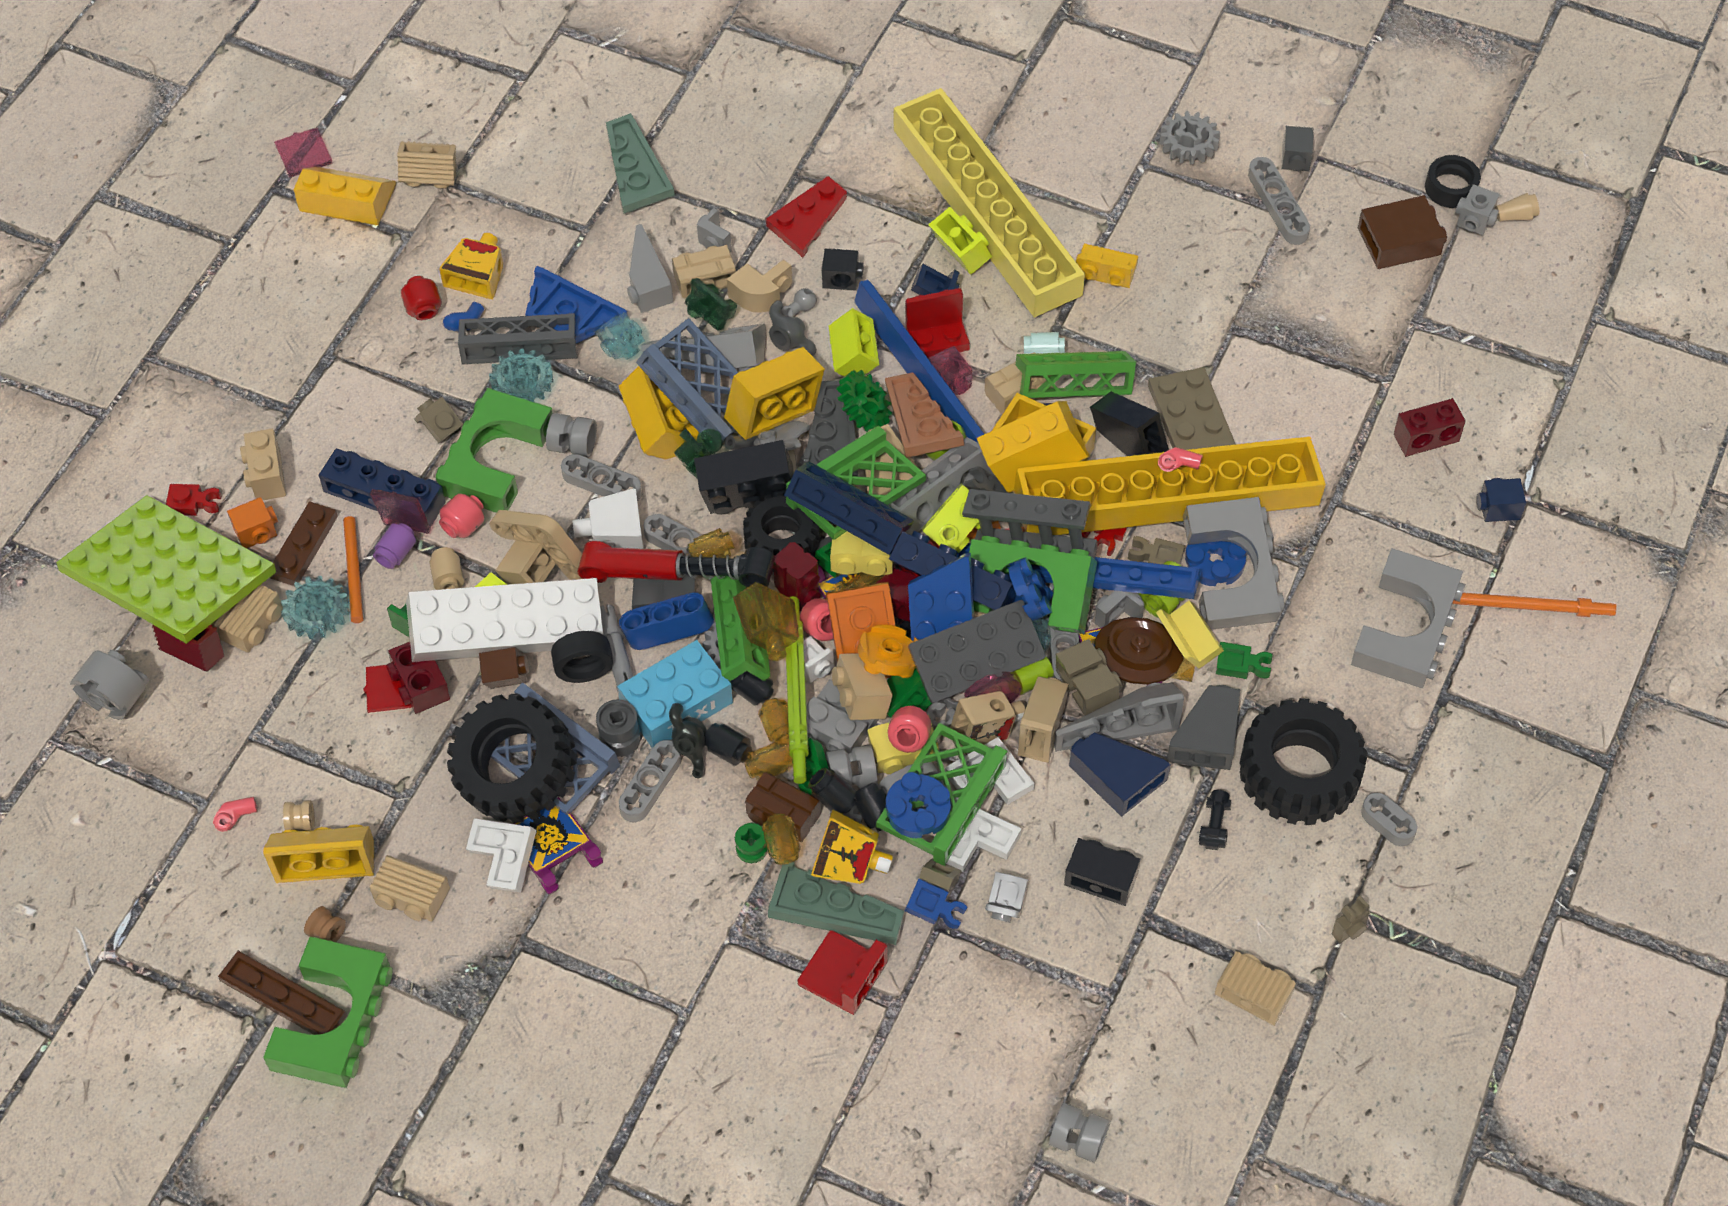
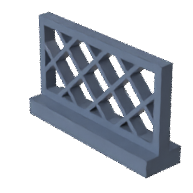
(684, 393)
(586, 745)

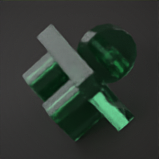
(706, 303)
(707, 443)

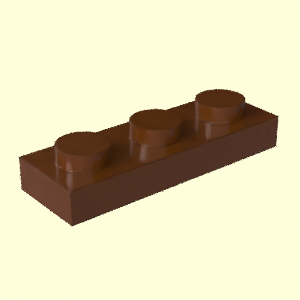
(303, 543)

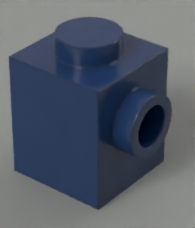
(1501, 500)

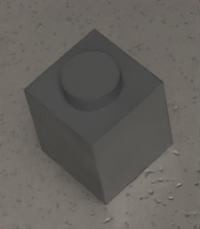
(1297, 148)

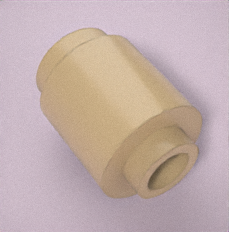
(446, 569)

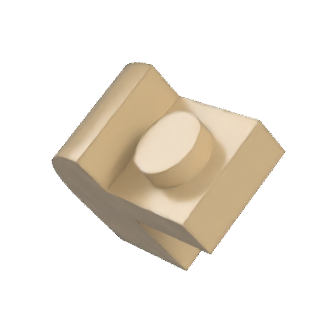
(759, 291)

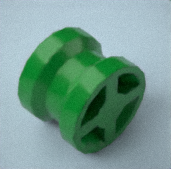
(750, 851)

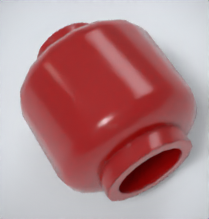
(421, 298)

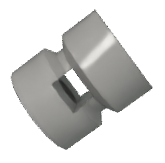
(571, 434)
(840, 761)
(1091, 1136)

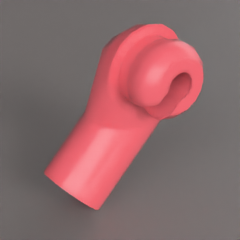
(1178, 457)
(231, 812)

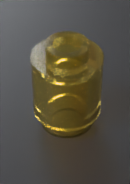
(711, 544)
(775, 720)
(770, 759)
(781, 839)

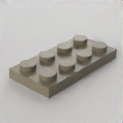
(1190, 410)

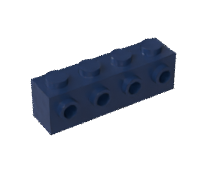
(354, 477)
(920, 558)

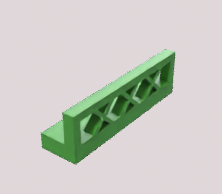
(1075, 363)
(733, 645)

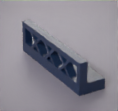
(847, 507)

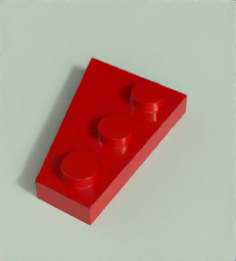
(805, 216)

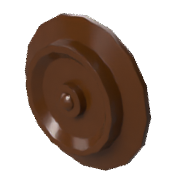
(1139, 650)

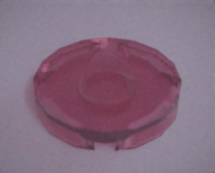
(1007, 684)

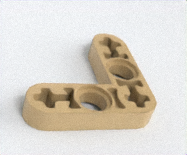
(542, 530)

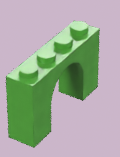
(494, 417)
(1071, 576)
(333, 1055)

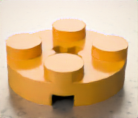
(878, 659)

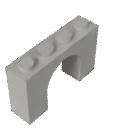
(1241, 524)
(1412, 657)

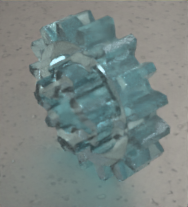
(521, 375)
(315, 607)

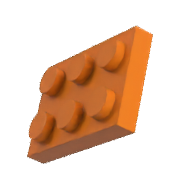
(856, 612)

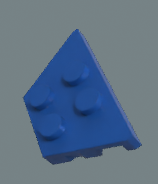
(559, 296)
(941, 598)

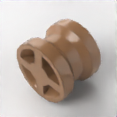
(324, 925)

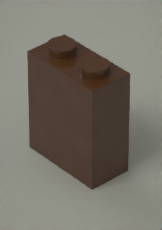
(1401, 232)

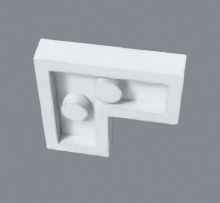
(1011, 783)
(987, 833)
(509, 846)

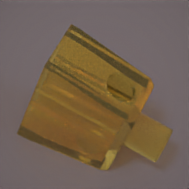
(768, 619)

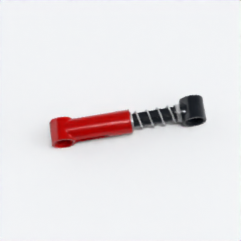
(605, 562)

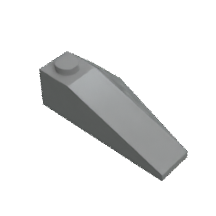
(739, 345)
(1137, 714)

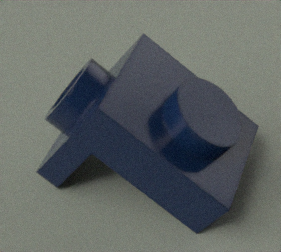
(931, 281)

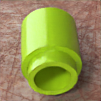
(1028, 675)

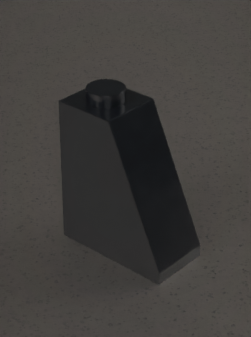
(1129, 425)

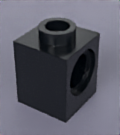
(841, 269)

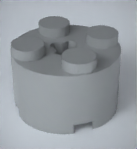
(109, 683)

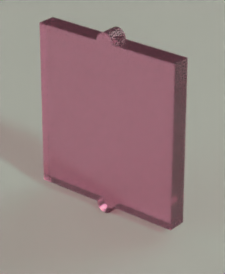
(303, 151)
(400, 509)

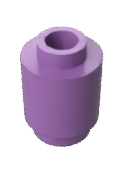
(394, 545)

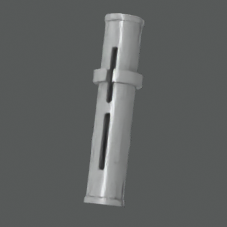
(615, 636)

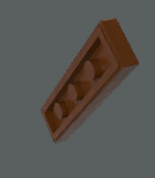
(281, 995)

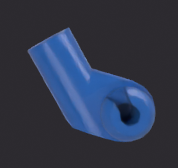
(451, 321)

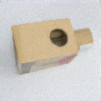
(986, 717)

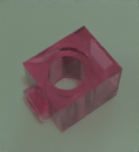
(953, 370)

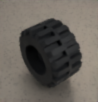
(776, 515)

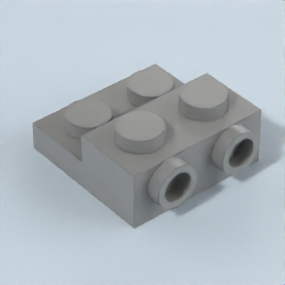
(830, 722)

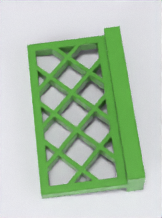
(862, 455)
(969, 798)

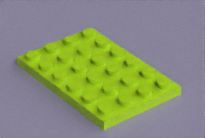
(166, 568)

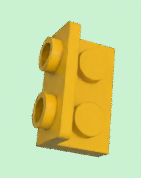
(1107, 265)

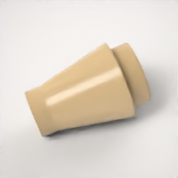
(1520, 208)

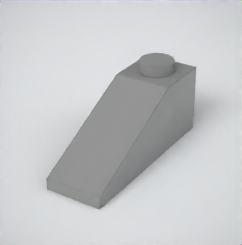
(648, 279)

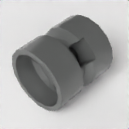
(618, 727)

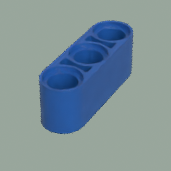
(666, 621)

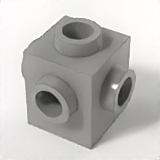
(1476, 215)

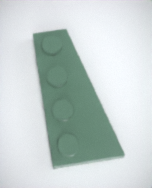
(636, 168)
(833, 907)

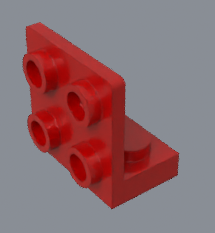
(937, 321)
(843, 971)

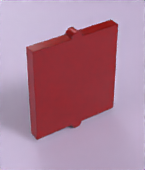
(382, 691)

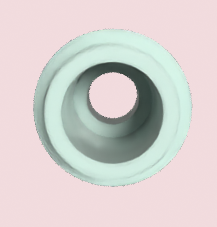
(1044, 343)

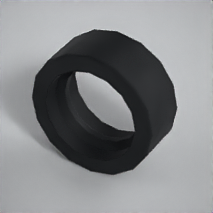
(1452, 165)
(581, 644)

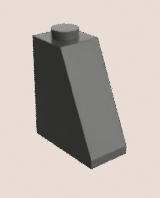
(1208, 731)

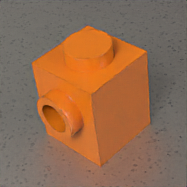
(253, 522)

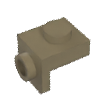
(438, 418)

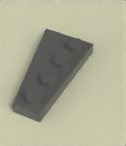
(830, 426)

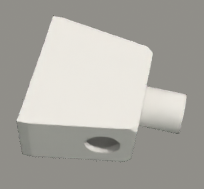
(613, 521)

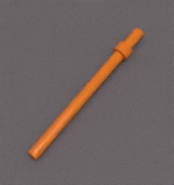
(1582, 607)

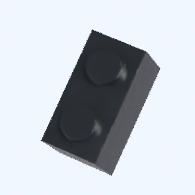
(1102, 871)

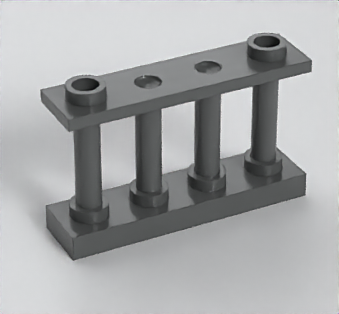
(1034, 510)

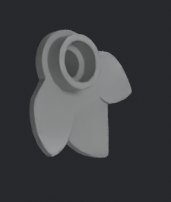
(787, 432)

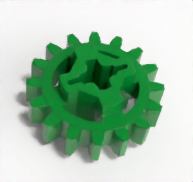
(864, 400)

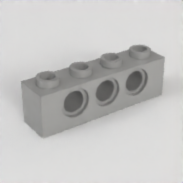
(941, 480)

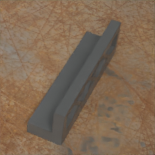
(489, 345)

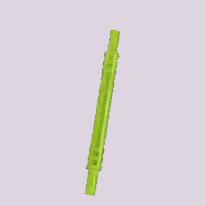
(797, 702)

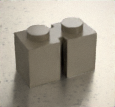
(1088, 673)

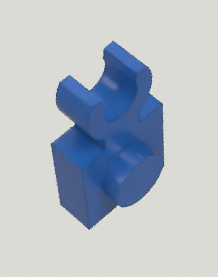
(929, 903)

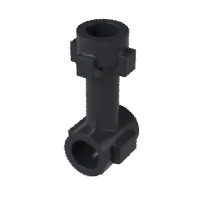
(1214, 836)

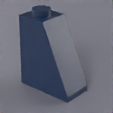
(1117, 771)

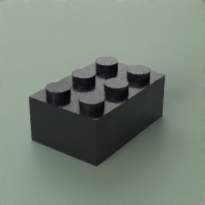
(743, 476)

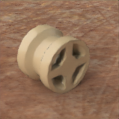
(299, 816)

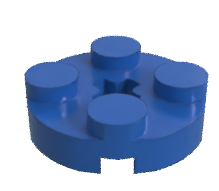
(1218, 571)
(1028, 585)
(918, 788)

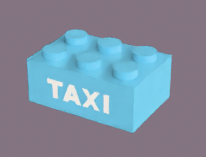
(681, 678)

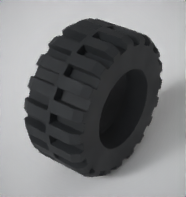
(1311, 727)
(481, 736)

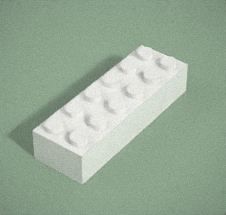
(499, 617)

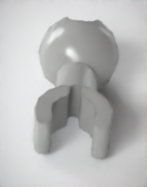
(803, 300)

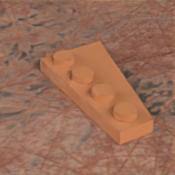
(919, 418)

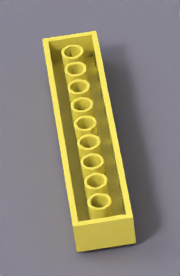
(986, 195)

